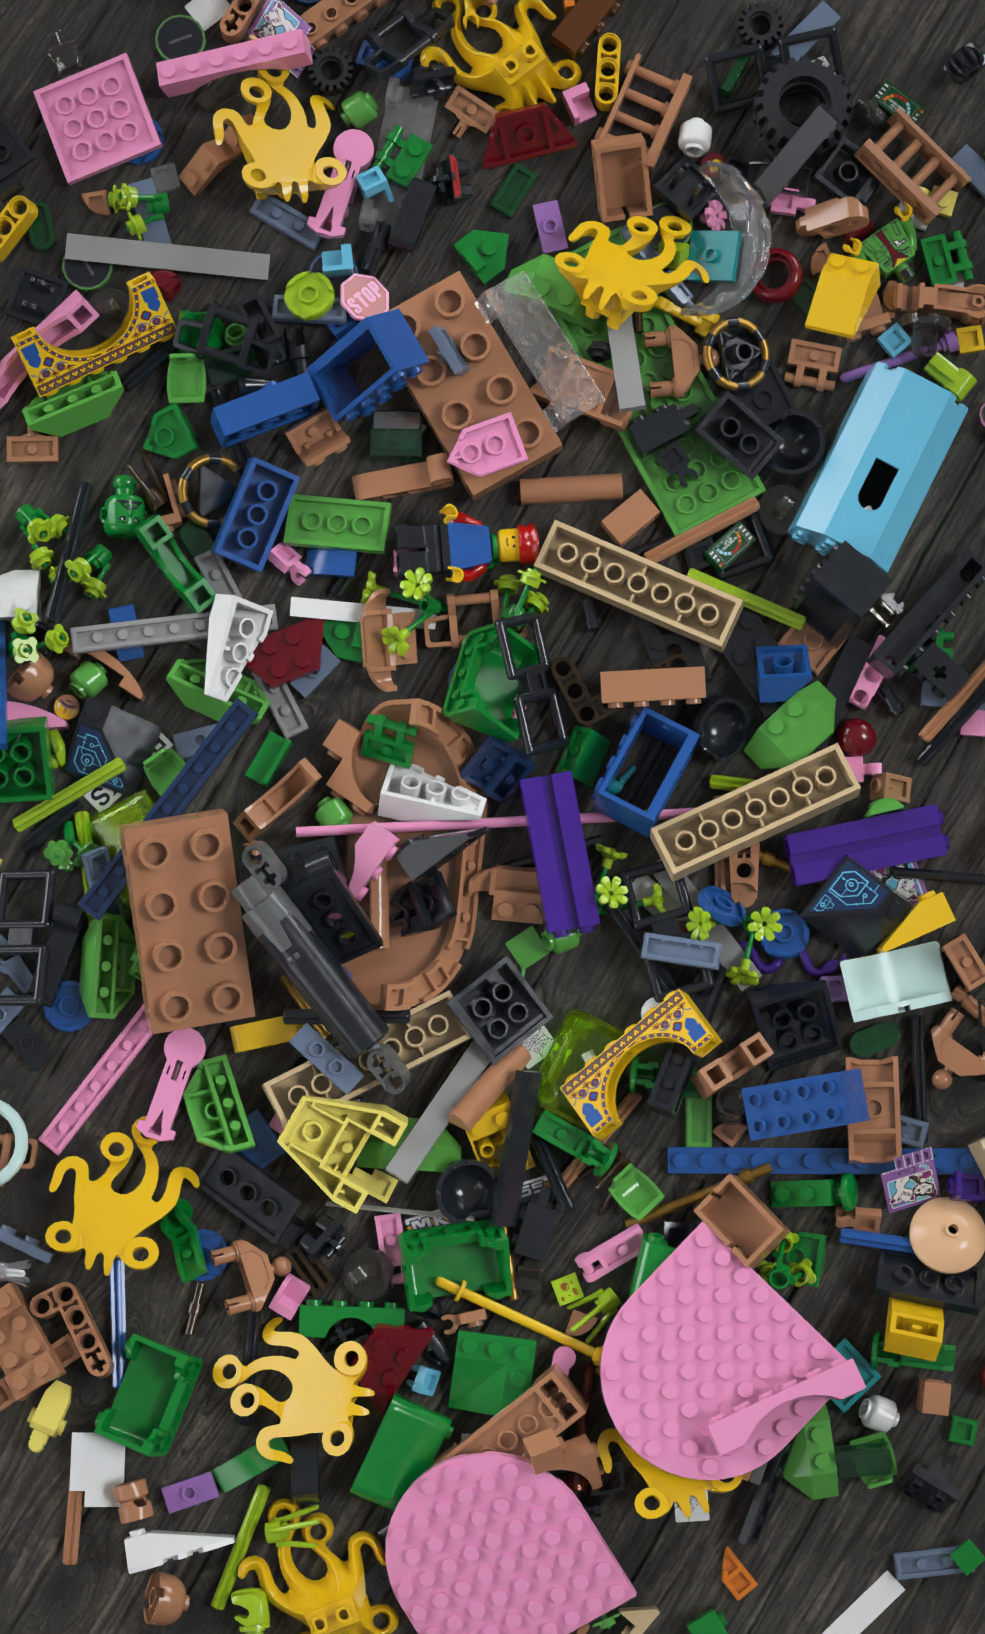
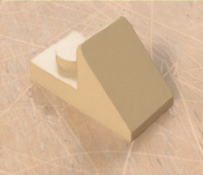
(639, 1617)

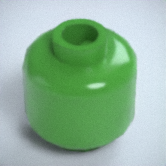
(359, 109)
(88, 679)
(333, 812)
(563, 944)

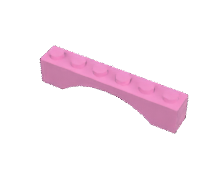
(277, 51)
(61, 325)
(370, 852)
(835, 1383)

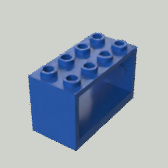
(399, 349)
(664, 730)
(805, 1104)

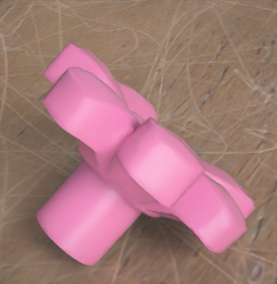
(714, 216)

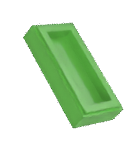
(698, 1122)

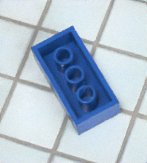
(264, 410)
(255, 514)

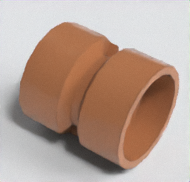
(133, 1501)

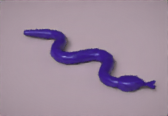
(828, 968)

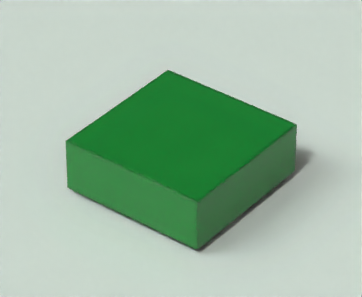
(962, 1430)
(967, 1556)

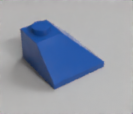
(781, 671)

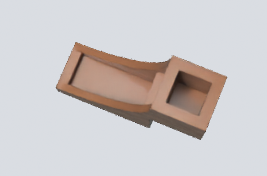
(212, 159)
(345, 744)
(277, 800)
(551, 1453)

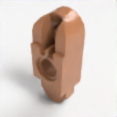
(833, 218)
(744, 889)

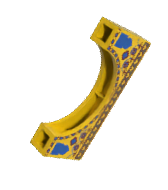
(144, 325)
(594, 1087)

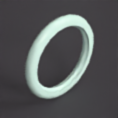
(21, 1142)

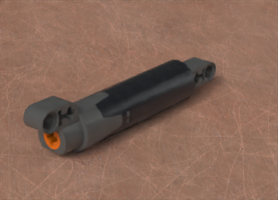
(314, 968)

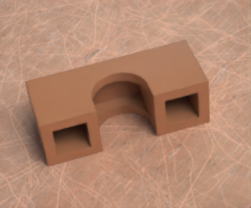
(731, 1066)

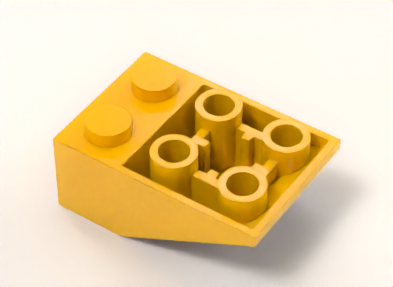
(489, 1134)
(914, 1329)

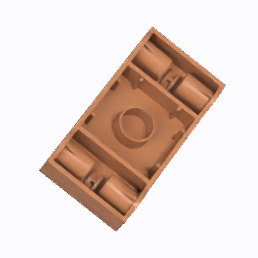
(484, 392)
(187, 920)

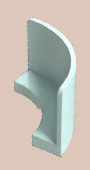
(895, 979)

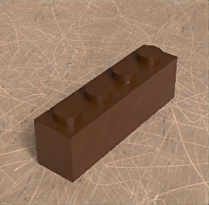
(582, 24)

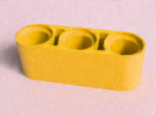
(609, 60)
(20, 223)
(262, 1034)

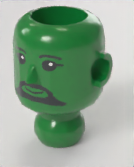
(123, 510)

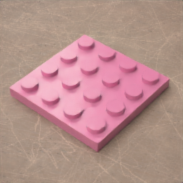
(97, 119)

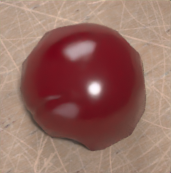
(855, 737)

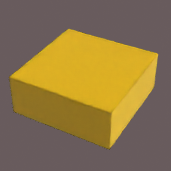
(970, 339)

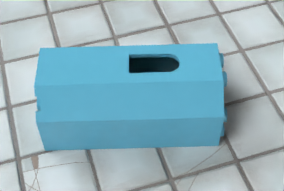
(899, 423)

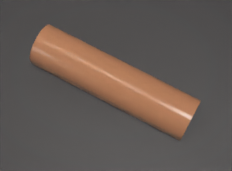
(571, 489)
(379, 905)
(488, 1089)

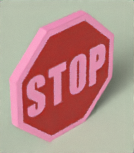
(363, 296)

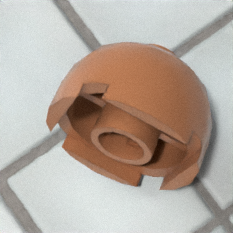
(32, 680)
(166, 1599)

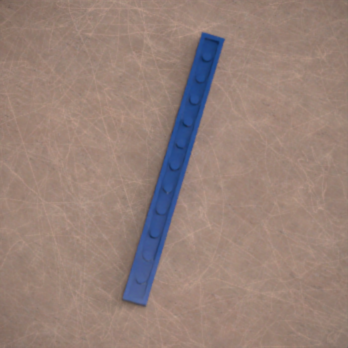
(801, 1160)

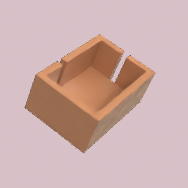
(621, 177)
(742, 1221)

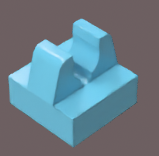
(894, 340)
(425, 1380)

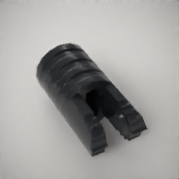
(436, 1348)

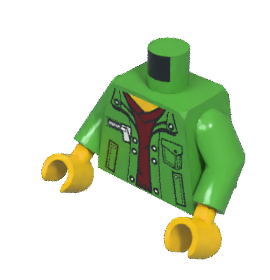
(890, 246)

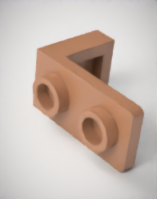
(174, 519)

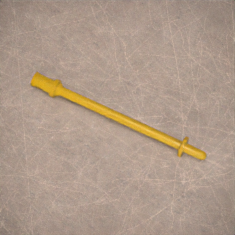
(461, 1291)

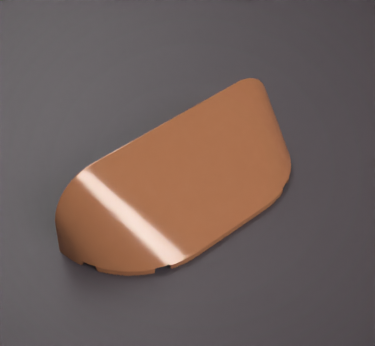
(422, 963)

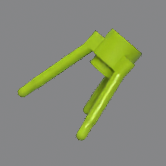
(606, 1301)
(279, 1529)

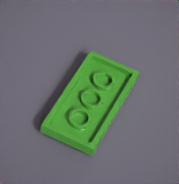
(337, 524)

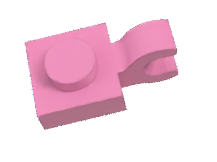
(788, 204)
(289, 560)
(860, 769)

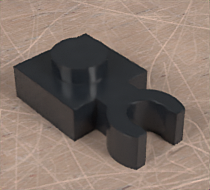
(674, 462)

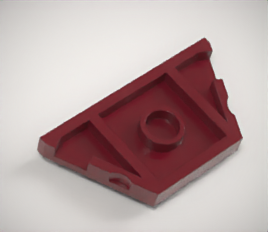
(525, 135)
(289, 653)
(390, 1357)

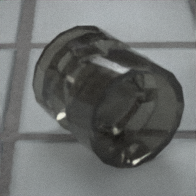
(730, 1105)

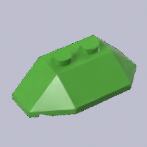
(556, 291)
(75, 405)
(188, 682)
(794, 729)
(105, 965)
(217, 1107)
(379, 1153)
(812, 1459)

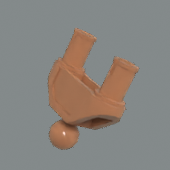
(684, 361)
(952, 1054)
(255, 1271)

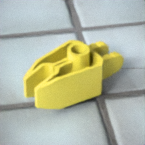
(49, 1415)

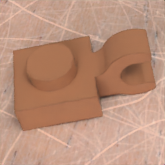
(862, 1219)
(472, 1318)

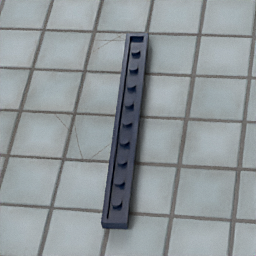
(175, 799)

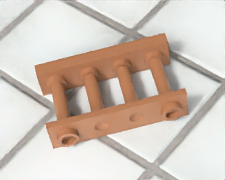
(668, 110)
(897, 182)

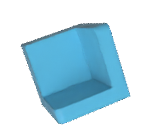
(373, 183)
(338, 262)

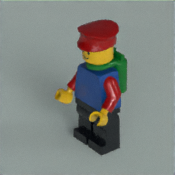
(461, 547)

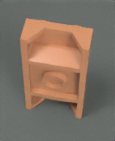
(608, 411)
(879, 1137)
(24, 1348)

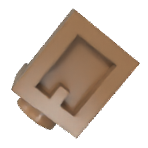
(890, 786)

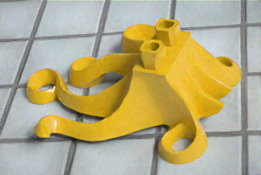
(515, 72)
(284, 158)
(615, 282)
(112, 1221)
(320, 1395)
(662, 1485)
(337, 1600)

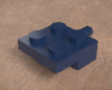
(497, 769)

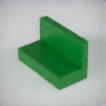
(583, 754)
(269, 759)

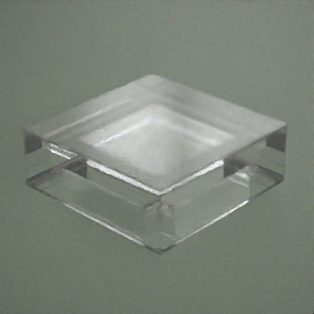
(165, 178)

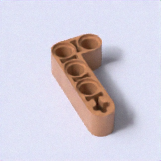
(243, 22)
(404, 480)
(78, 1332)

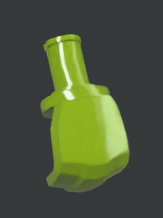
(257, 1604)

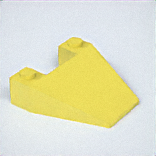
(328, 1138)

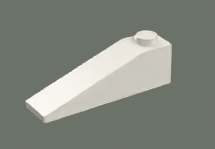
(21, 590)
(233, 635)
(421, 797)
(154, 1547)

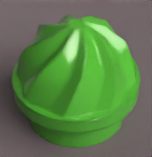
(235, 334)

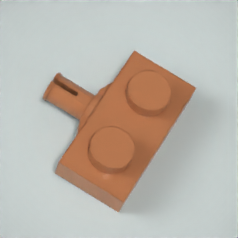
(470, 111)
(32, 448)

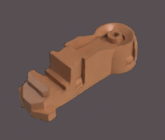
(948, 300)

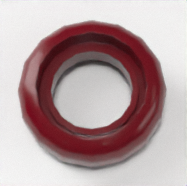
(792, 285)

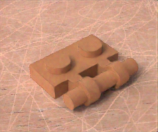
(812, 357)

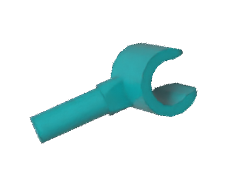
(618, 785)

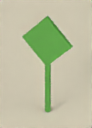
(527, 948)

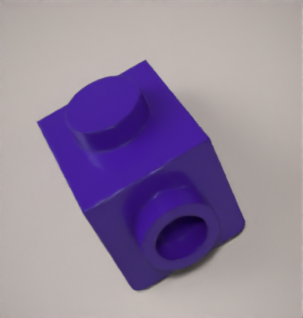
(966, 1187)

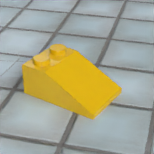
(843, 295)
(925, 916)

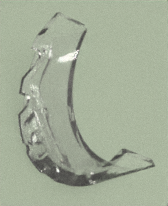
(747, 217)

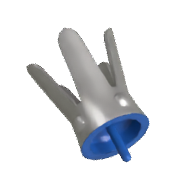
(13, 1273)

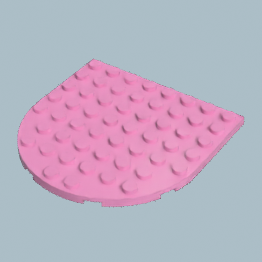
(699, 1345)
(498, 1551)

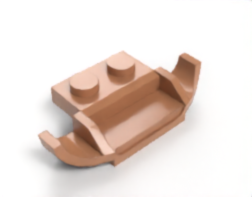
(374, 652)
(514, 893)

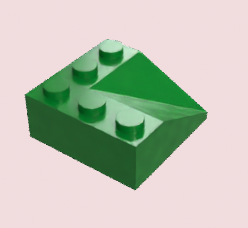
(27, 762)
(490, 1371)

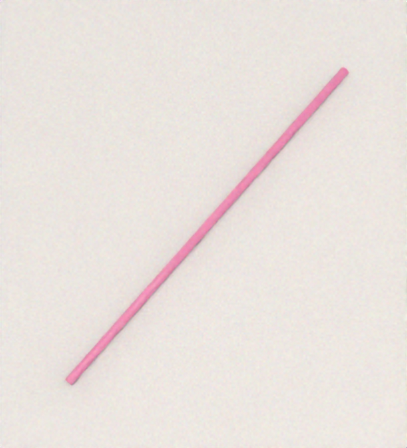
(495, 822)

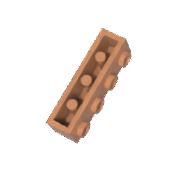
(333, 17)
(653, 685)

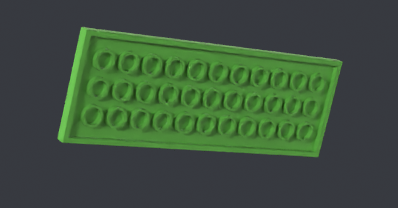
(718, 482)

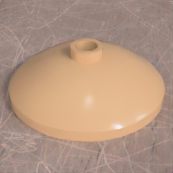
(940, 1248)

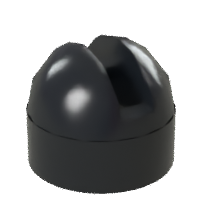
(434, 1311)

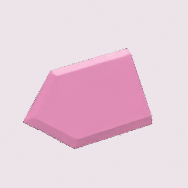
(488, 447)

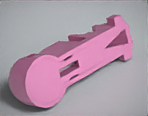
(355, 152)
(183, 1052)

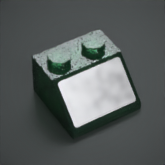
(396, 436)

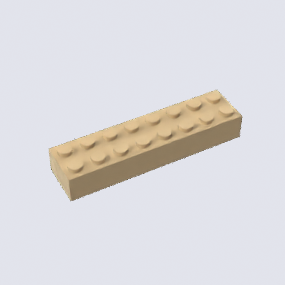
(639, 586)
(755, 812)
(428, 1035)

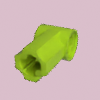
(950, 377)

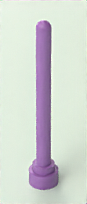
(946, 343)

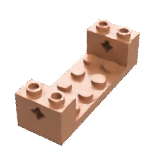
(547, 1404)

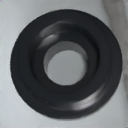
(599, 351)

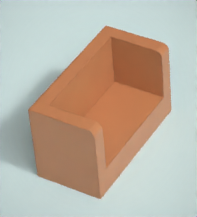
(630, 518)
(965, 961)
(933, 1396)

